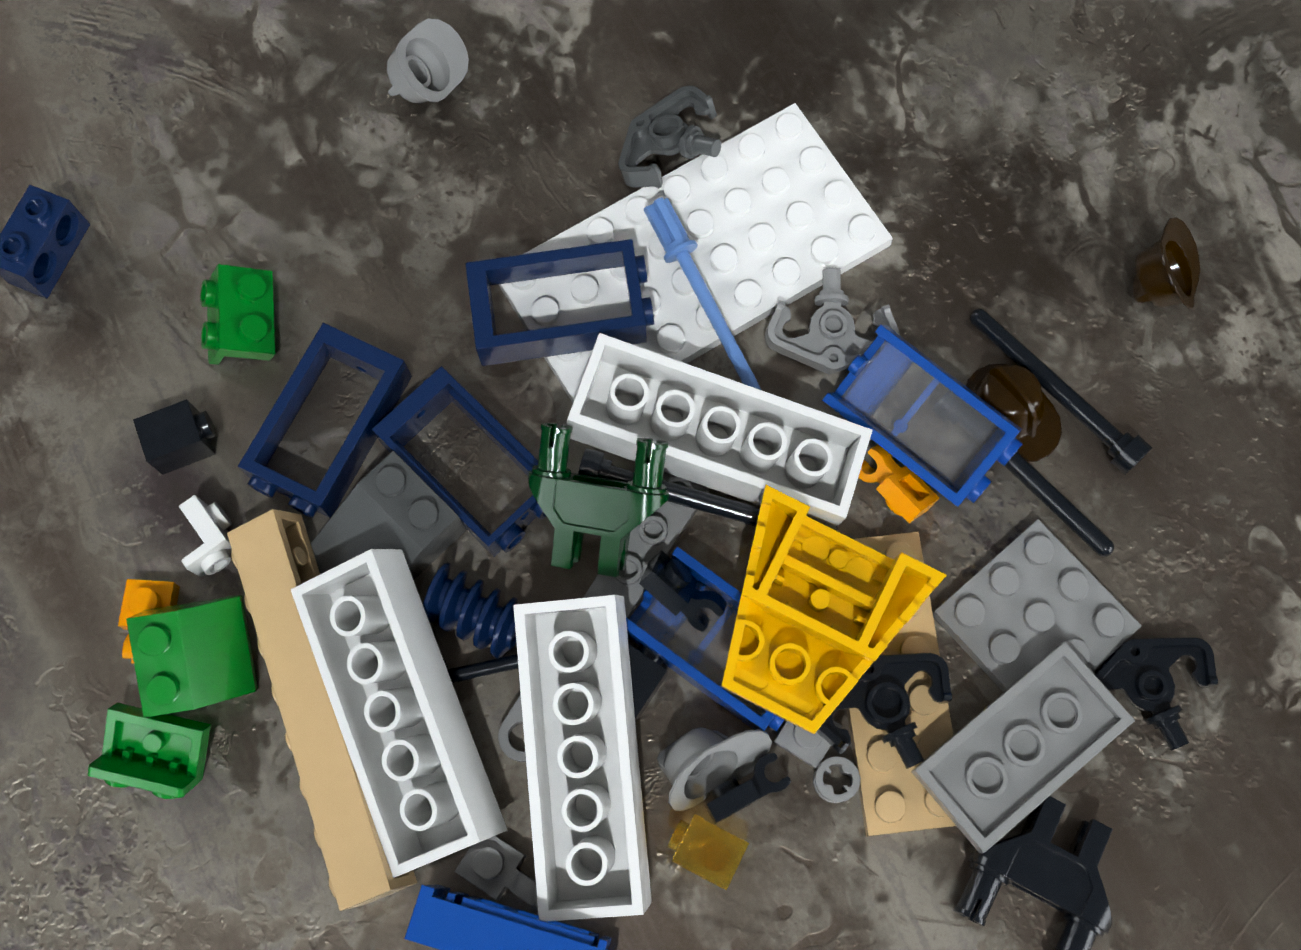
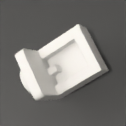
(211, 526)

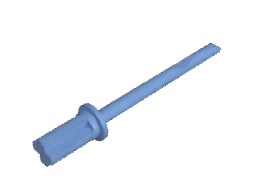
(678, 247)

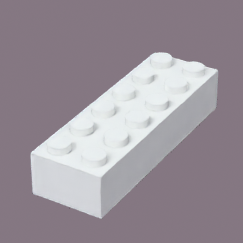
(718, 429)
(397, 710)
(582, 759)

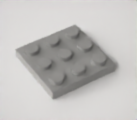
(1031, 604)

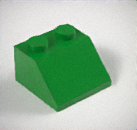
(191, 655)

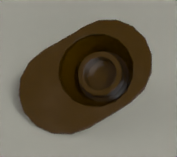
(1169, 268)
(1020, 399)

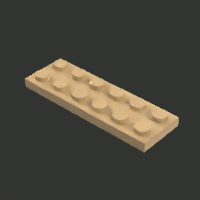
(887, 790)

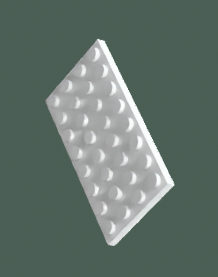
(764, 230)

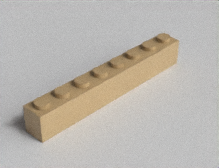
(271, 560)

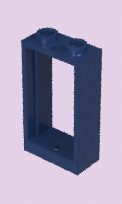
(561, 339)
(368, 359)
(418, 411)

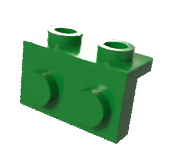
(238, 314)
(151, 752)

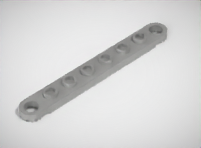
(646, 540)

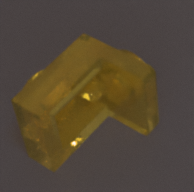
(707, 850)

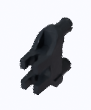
(1047, 873)

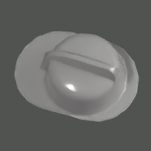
(427, 62)
(708, 759)

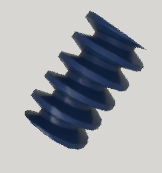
(471, 611)

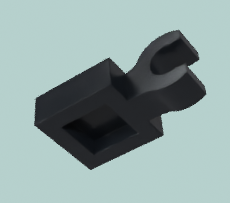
(675, 589)
(733, 797)

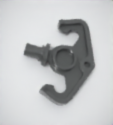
(664, 133)

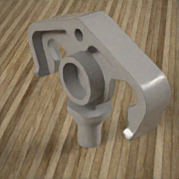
(831, 335)

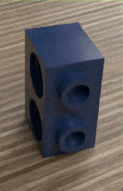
(40, 241)

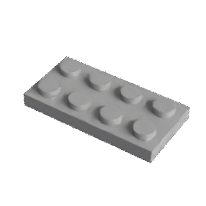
(1022, 747)

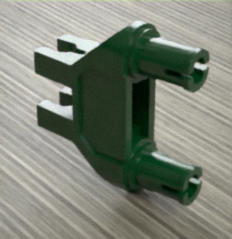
(595, 504)

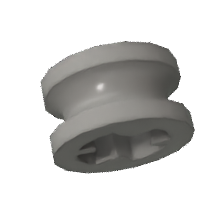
(846, 768)

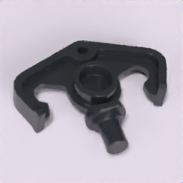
(1143, 674)
(885, 703)

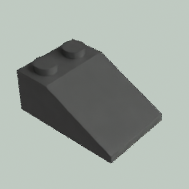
(389, 512)

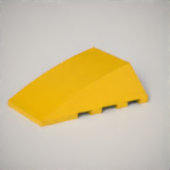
(815, 613)

